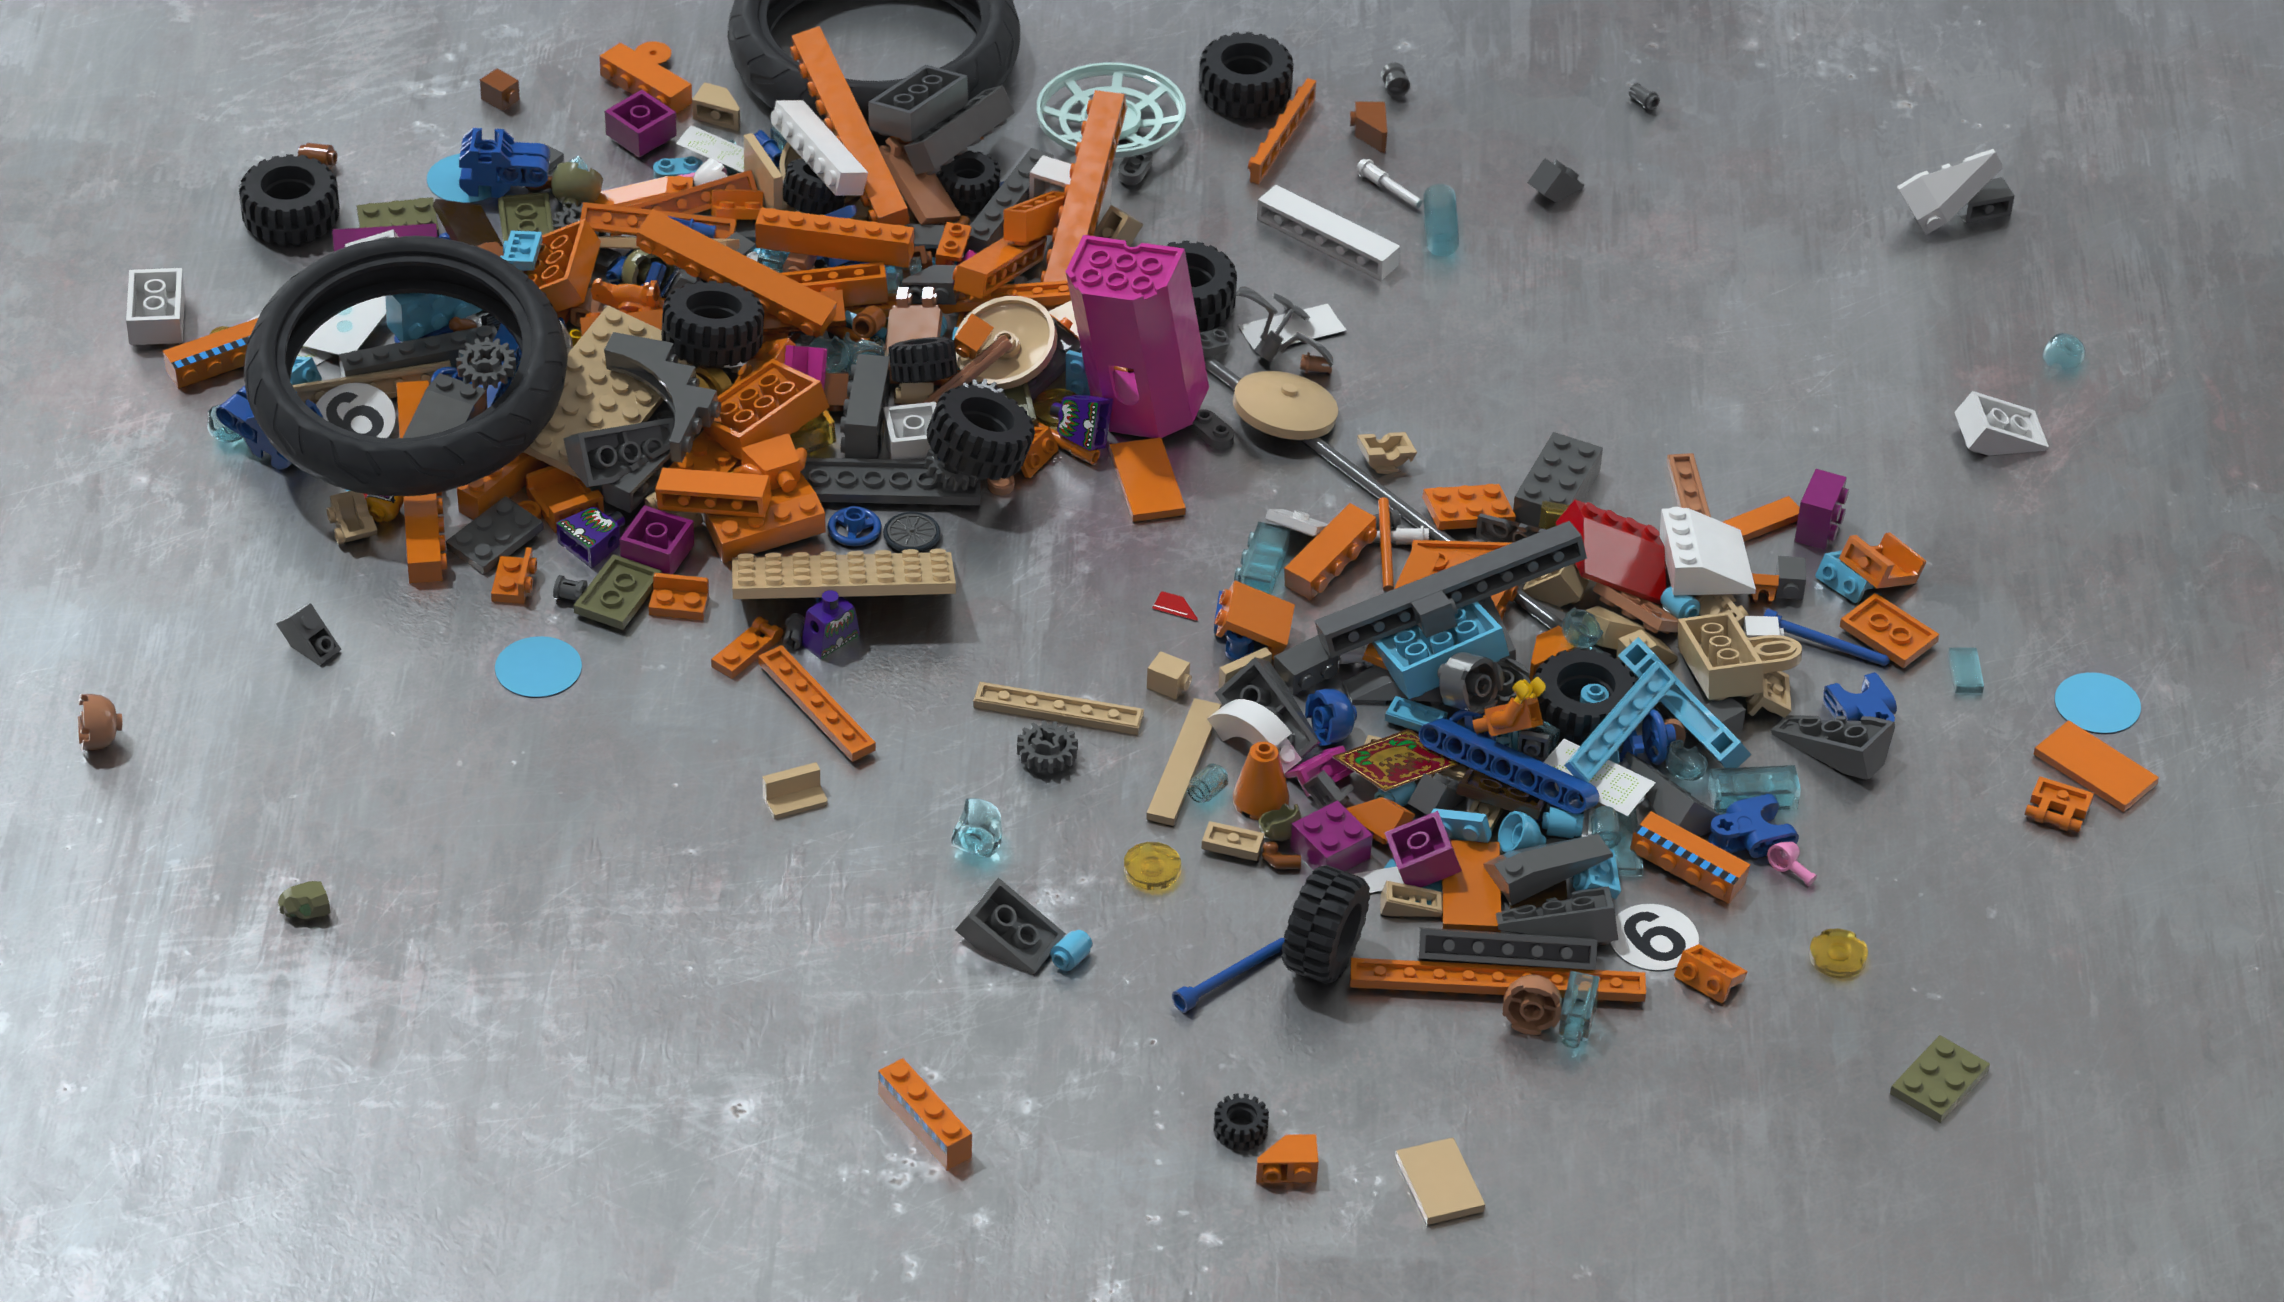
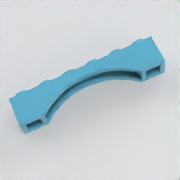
(1689, 710)

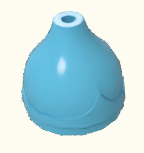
(1519, 832)

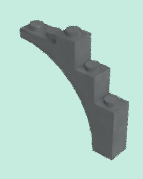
(658, 367)

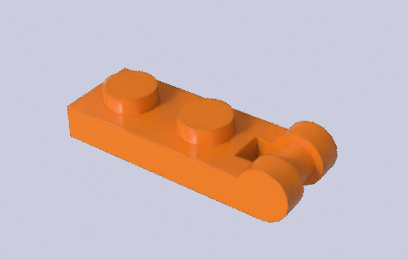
(746, 648)

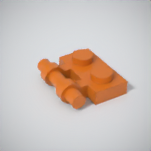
(2062, 798)

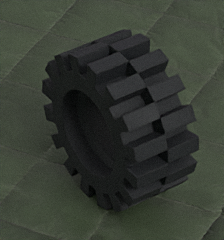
(1241, 1134)

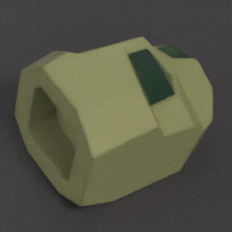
(304, 901)

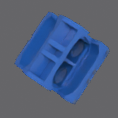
(501, 163)
(238, 416)

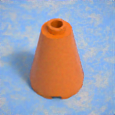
(1261, 782)

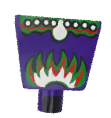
(1084, 420)
(590, 534)
(829, 625)

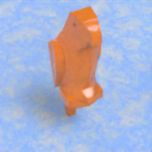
(627, 296)

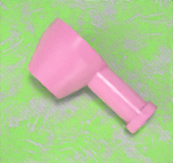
(1784, 857)

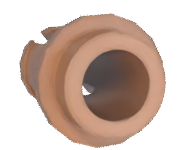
(1314, 363)

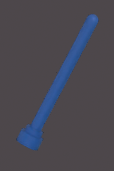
(1829, 641)
(1187, 997)

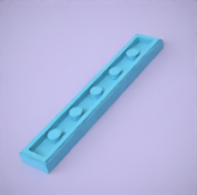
(1620, 722)

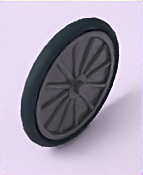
(911, 531)

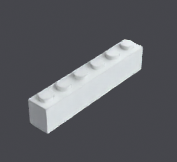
(819, 147)
(1328, 232)

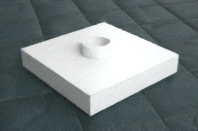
(1295, 520)

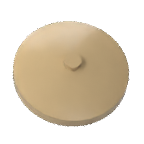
(1030, 333)
(1285, 405)

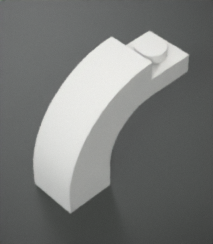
(1256, 724)

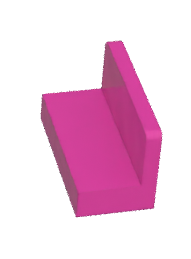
(807, 360)
(1318, 763)

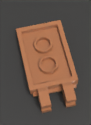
(921, 191)
(913, 321)

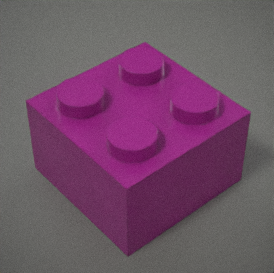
(640, 123)
(1821, 509)
(658, 539)
(1331, 838)
(1423, 851)

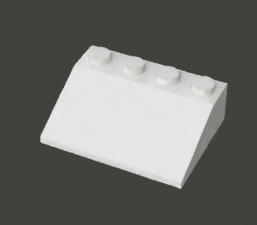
(1704, 554)

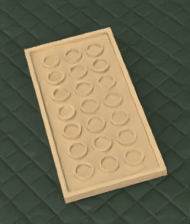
(593, 394)
(846, 574)

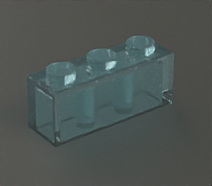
(1264, 557)
(1741, 783)

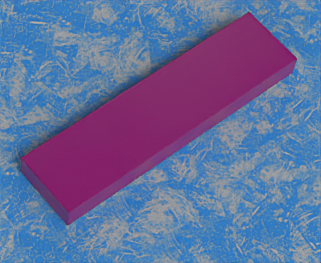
(345, 236)

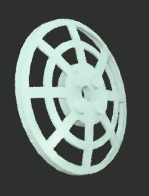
(1133, 115)

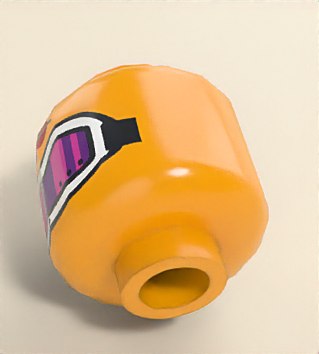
(384, 506)

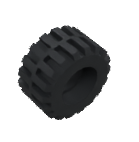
(970, 181)
(807, 191)
(923, 360)

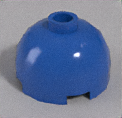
(1330, 715)

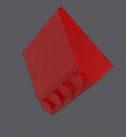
(1619, 551)

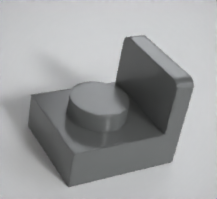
(1324, 790)

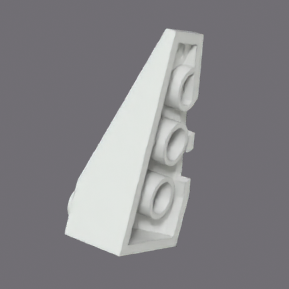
(1942, 194)

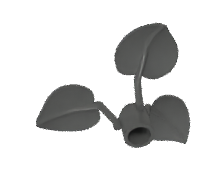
(1272, 342)

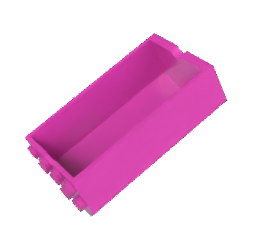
(1139, 315)

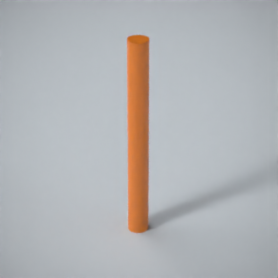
(1385, 541)

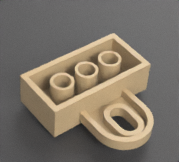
(1727, 660)

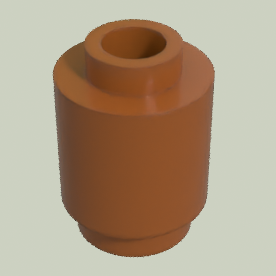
(321, 152)
(869, 322)

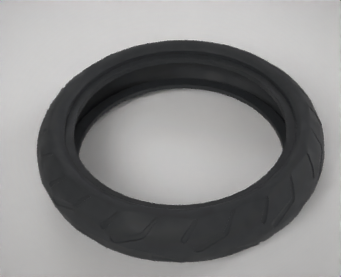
(776, 76)
(417, 463)

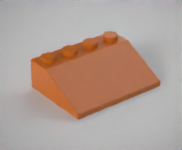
(566, 264)
(766, 406)
(788, 519)

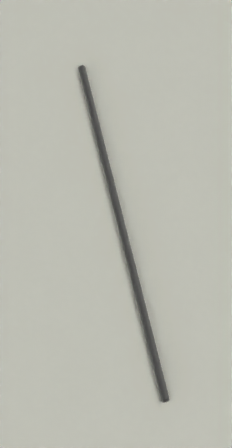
(1404, 509)

